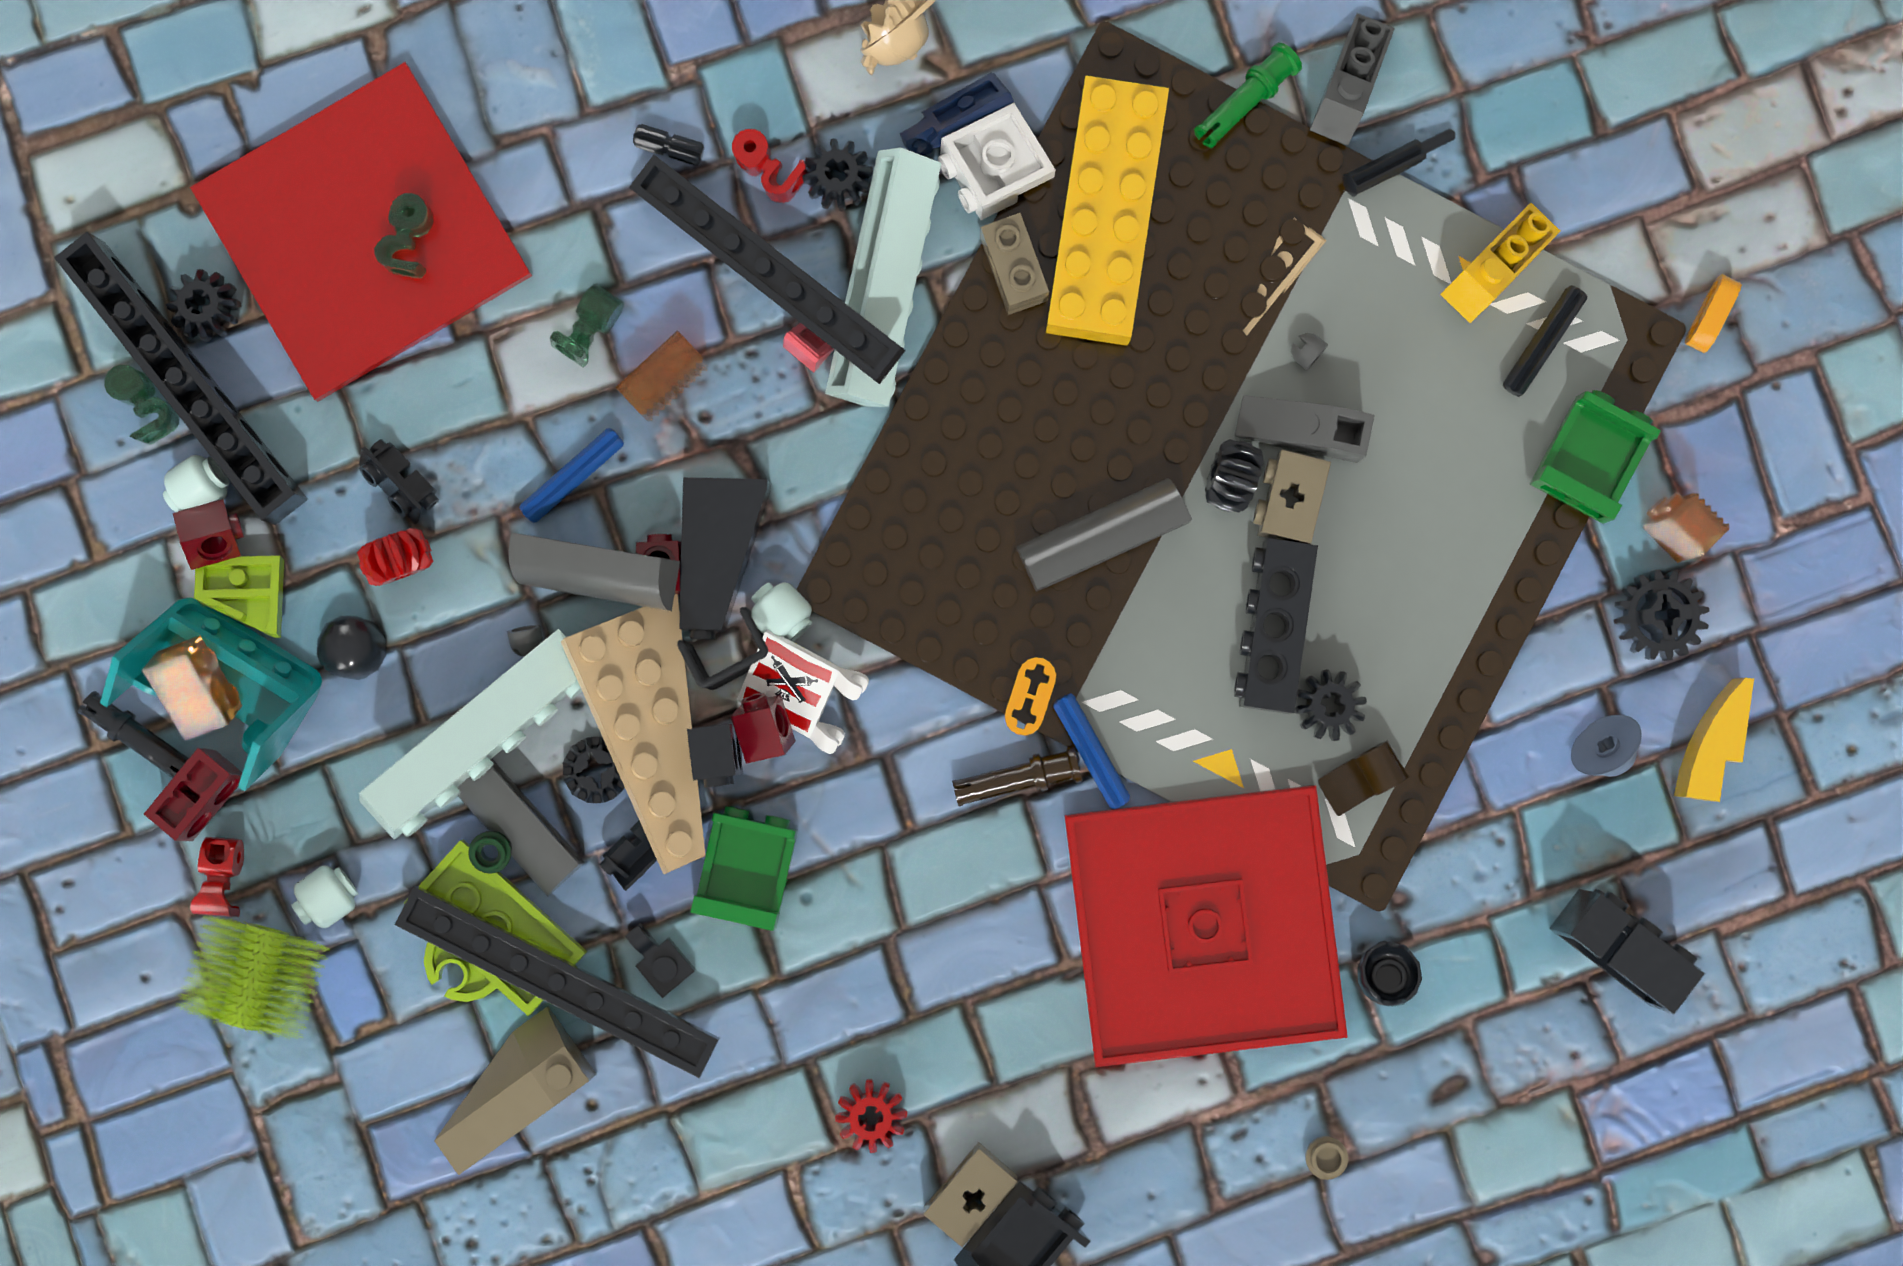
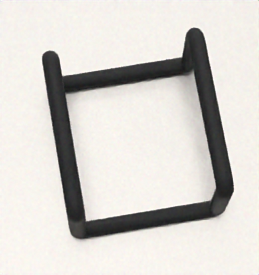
(730, 673)

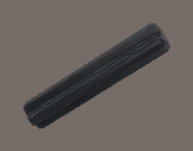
(1545, 341)

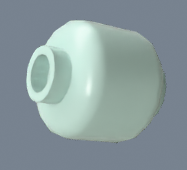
(194, 483)
(781, 611)
(324, 896)

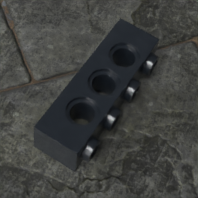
(1298, 564)

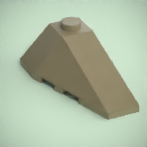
(521, 1083)

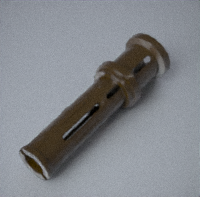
(1037, 773)

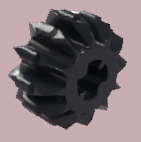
(841, 161)
(195, 294)
(1234, 475)
(1343, 698)

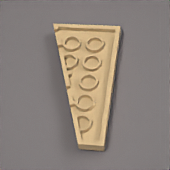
(642, 708)

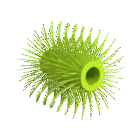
(253, 977)

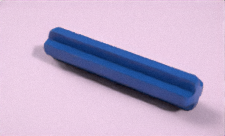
(571, 475)
(1091, 751)

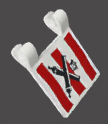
(805, 687)

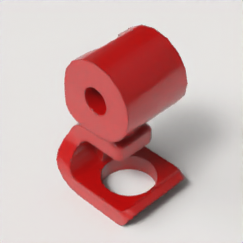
(754, 158)
(219, 861)

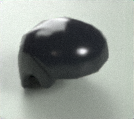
(351, 647)
(1389, 974)

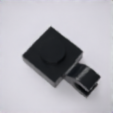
(662, 964)

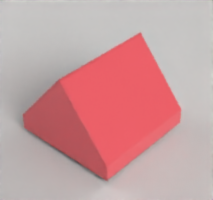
(806, 347)

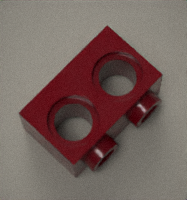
(194, 795)

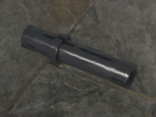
(126, 729)

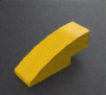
(1716, 740)

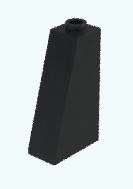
(716, 544)

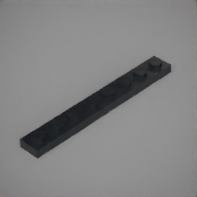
(767, 269)
(557, 981)

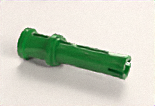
(1260, 84)

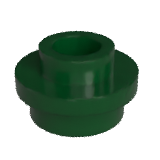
(484, 863)

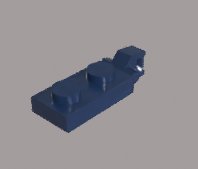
(956, 112)

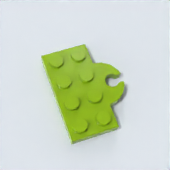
(505, 906)

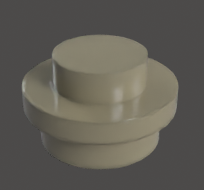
(1326, 1157)

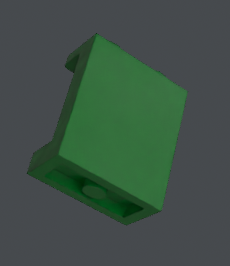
(1594, 455)
(745, 869)

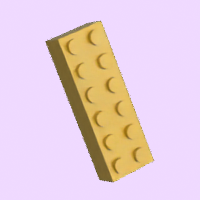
(1107, 210)

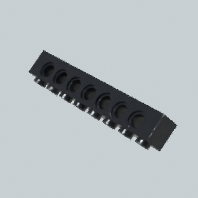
(181, 378)

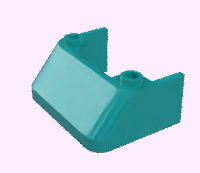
(270, 682)

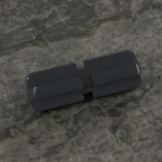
(661, 142)

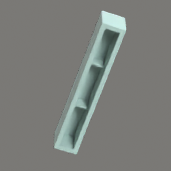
(887, 263)
(471, 738)

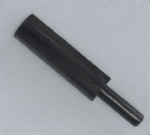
(1393, 163)

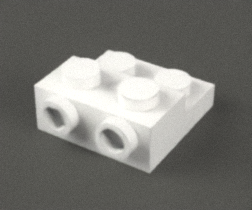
(994, 161)

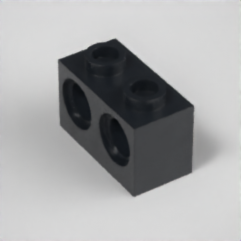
(714, 754)

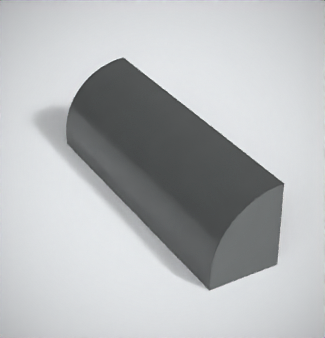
(1103, 534)
(593, 571)
(532, 838)

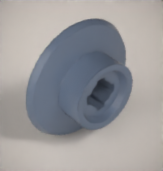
(1607, 746)

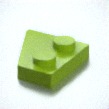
(245, 590)

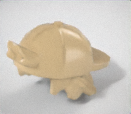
(894, 33)

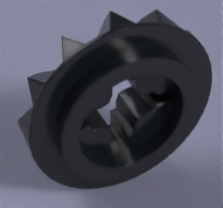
(586, 787)

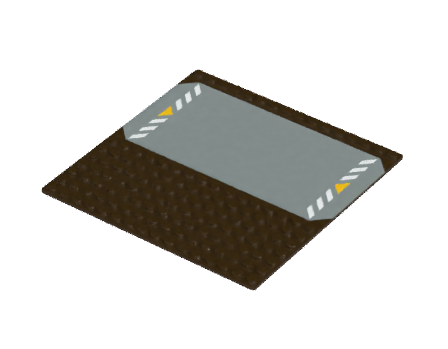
(1424, 545)

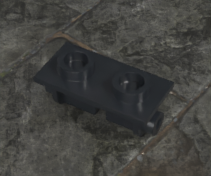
(385, 469)
(629, 859)

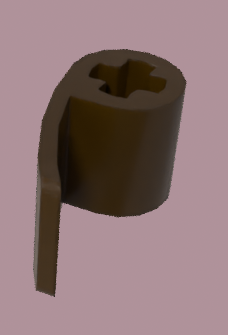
(1362, 778)

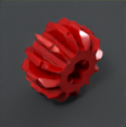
(395, 556)
(858, 1107)

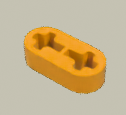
(1713, 313)
(1040, 699)

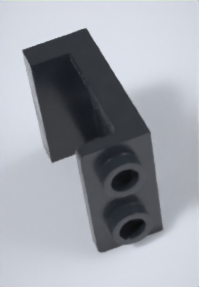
(1023, 1232)

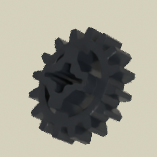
(1661, 631)

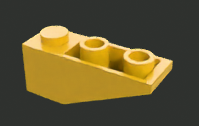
(1500, 263)

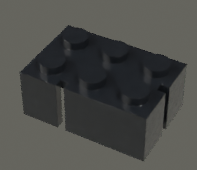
(1628, 949)

